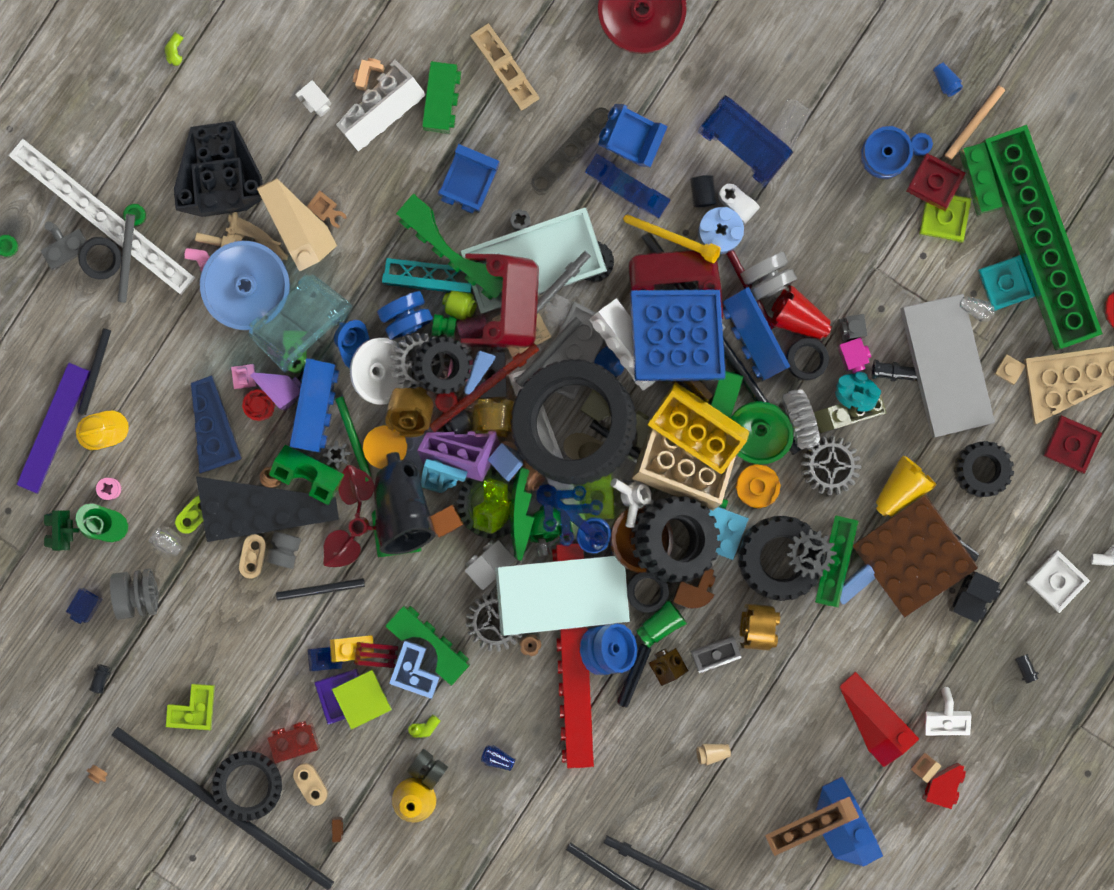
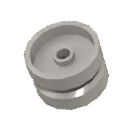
(767, 274)

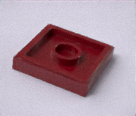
(936, 182)
(1072, 444)

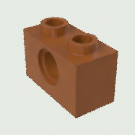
(446, 521)

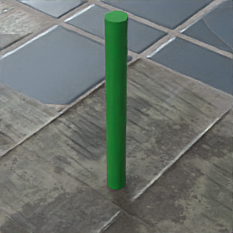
(353, 436)

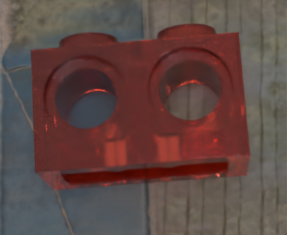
(295, 747)

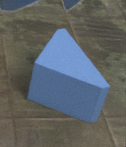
(506, 461)

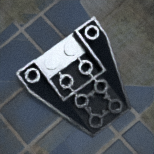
(216, 172)

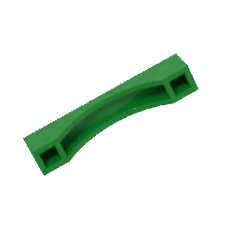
(422, 219)

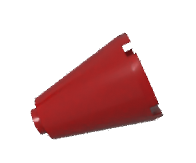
(799, 315)

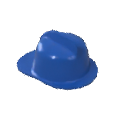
(349, 338)

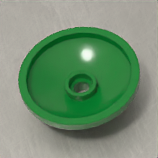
(764, 444)

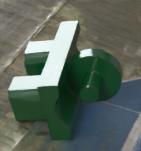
(61, 530)

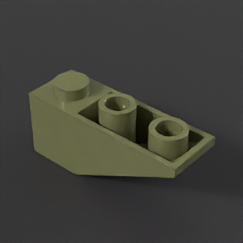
(840, 416)

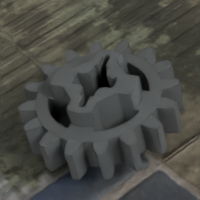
(806, 544)

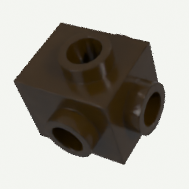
(668, 666)

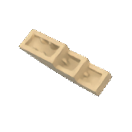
(504, 67)

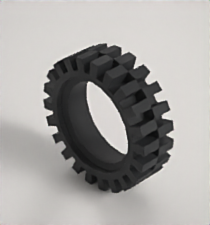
(465, 509)
(221, 777)

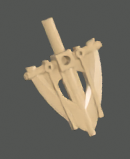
(237, 231)

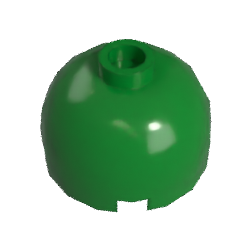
(538, 532)

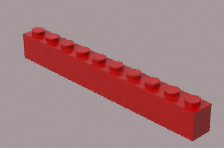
(575, 685)

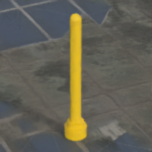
(708, 251)

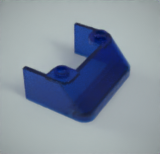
(746, 139)

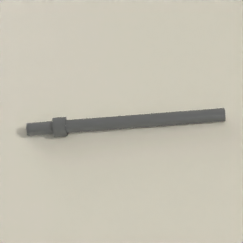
(572, 269)

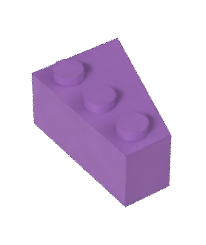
(461, 451)

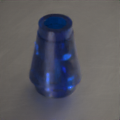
(495, 757)

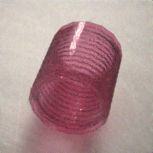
(472, 327)

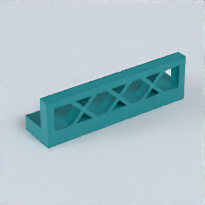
(423, 283)

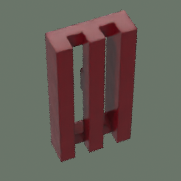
(391, 656)

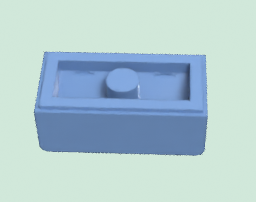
(856, 583)

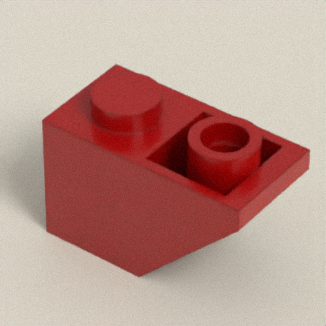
(944, 786)

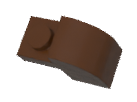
(695, 597)

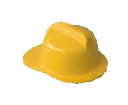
(102, 430)

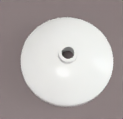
(375, 354)

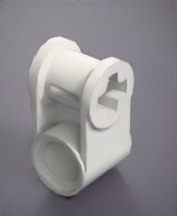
(741, 204)

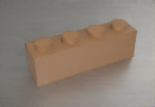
(812, 826)

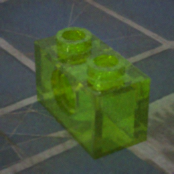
(604, 486)

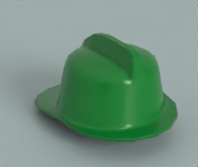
(101, 523)

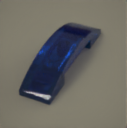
(627, 186)

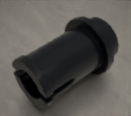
(1026, 669)
(99, 678)

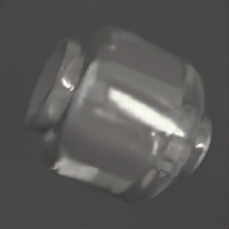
(165, 542)

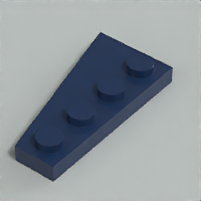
(213, 430)

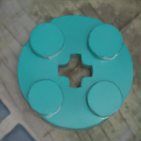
(866, 395)

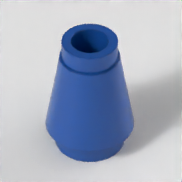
(948, 80)

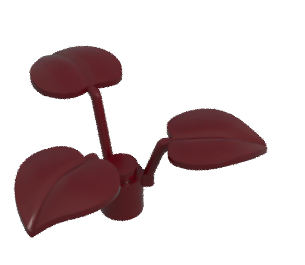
(339, 545)

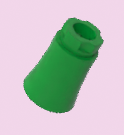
(661, 624)

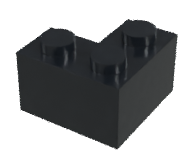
(973, 595)

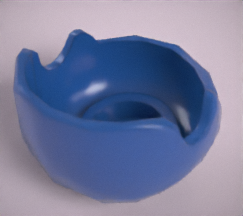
(609, 361)
(583, 538)

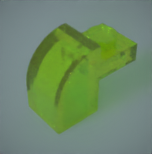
(495, 509)

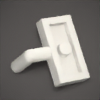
(948, 721)

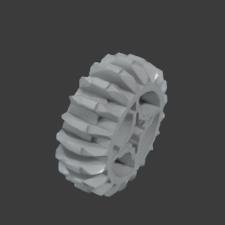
(401, 364)
(802, 419)
(850, 466)
(478, 629)

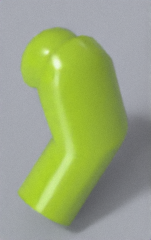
(171, 49)
(425, 729)

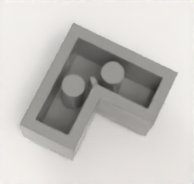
(483, 568)

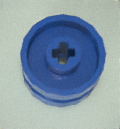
(899, 154)
(405, 314)
(608, 649)

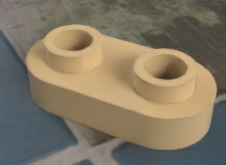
(253, 556)
(311, 784)

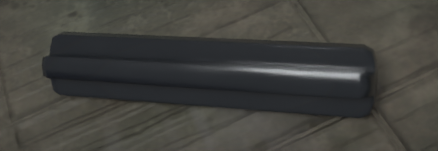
(634, 676)

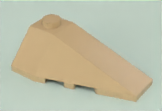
(300, 229)

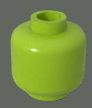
(459, 304)

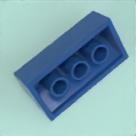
(755, 335)
(314, 405)

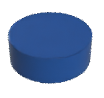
(922, 144)

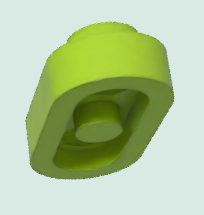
(192, 512)

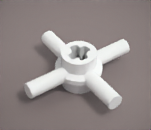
(633, 496)

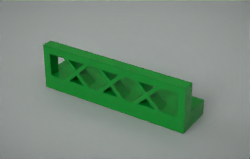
(832, 581)

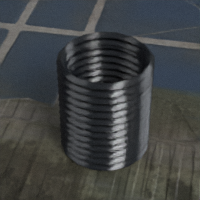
(703, 191)

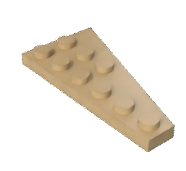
(1067, 379)

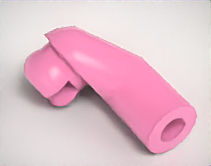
(199, 255)

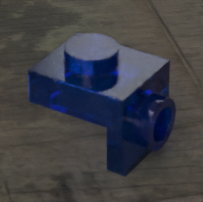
(320, 659)

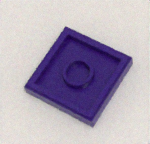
(330, 705)

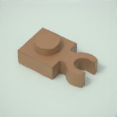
(324, 208)

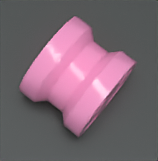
(112, 489)

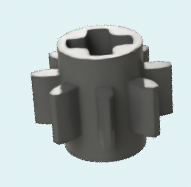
(330, 454)

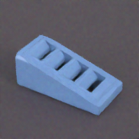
(480, 366)

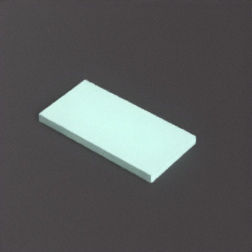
(551, 246)
(561, 595)

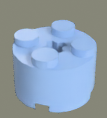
(724, 218)

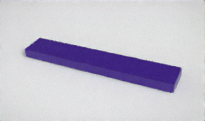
(53, 428)

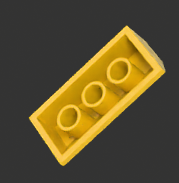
(698, 428)

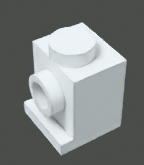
(314, 99)

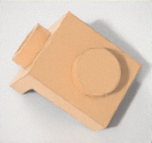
(362, 75)

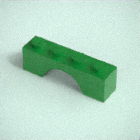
(407, 625)

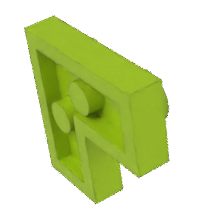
(196, 715)

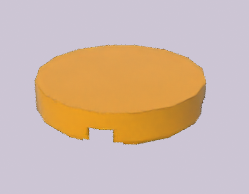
(381, 442)
(758, 486)

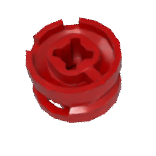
(258, 405)

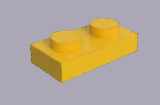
(345, 648)

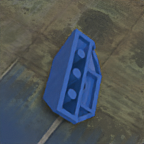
(854, 840)

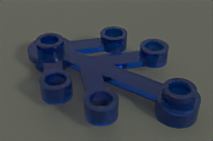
(570, 513)

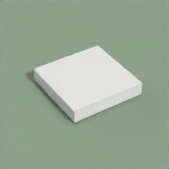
(1058, 581)

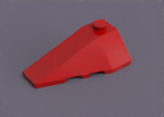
(879, 725)

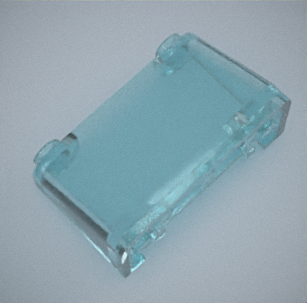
(299, 321)

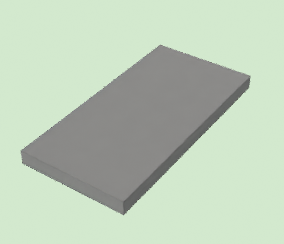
(947, 366)

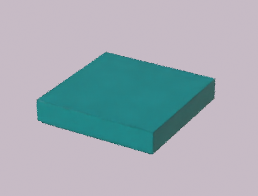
(1006, 283)

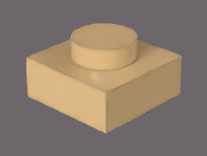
(1009, 369)
(926, 767)

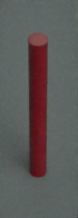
(739, 269)

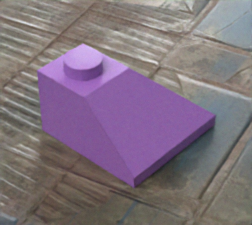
(280, 388)

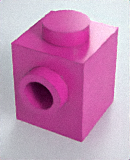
(854, 355)

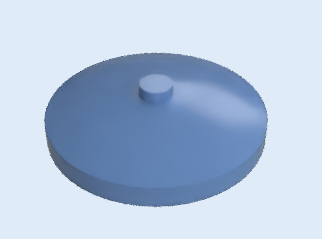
(243, 283)

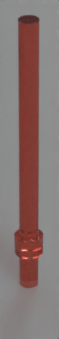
(518, 361)

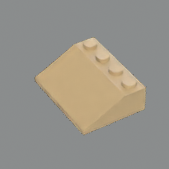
(678, 472)

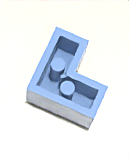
(408, 672)

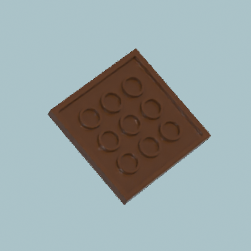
(915, 556)

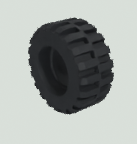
(701, 533)
(751, 566)

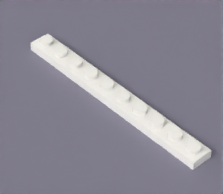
(100, 215)

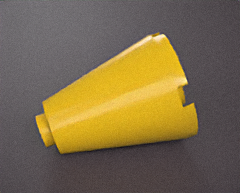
(903, 487)
(413, 791)

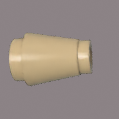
(712, 753)

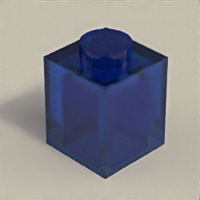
(83, 606)

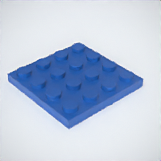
(677, 335)

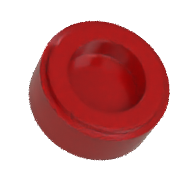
(445, 401)

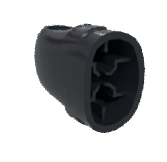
(401, 508)

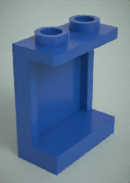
(631, 135)
(468, 179)

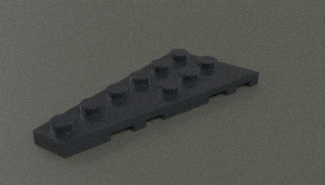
(248, 509)

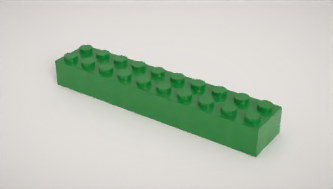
(1041, 238)

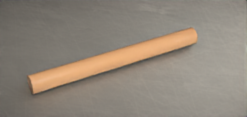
(977, 119)

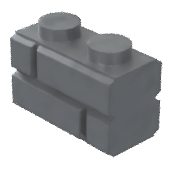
(716, 654)

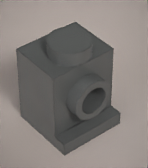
(853, 327)

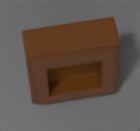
(337, 829)

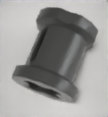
(522, 214)

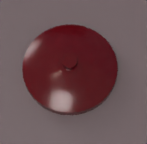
(642, 24)

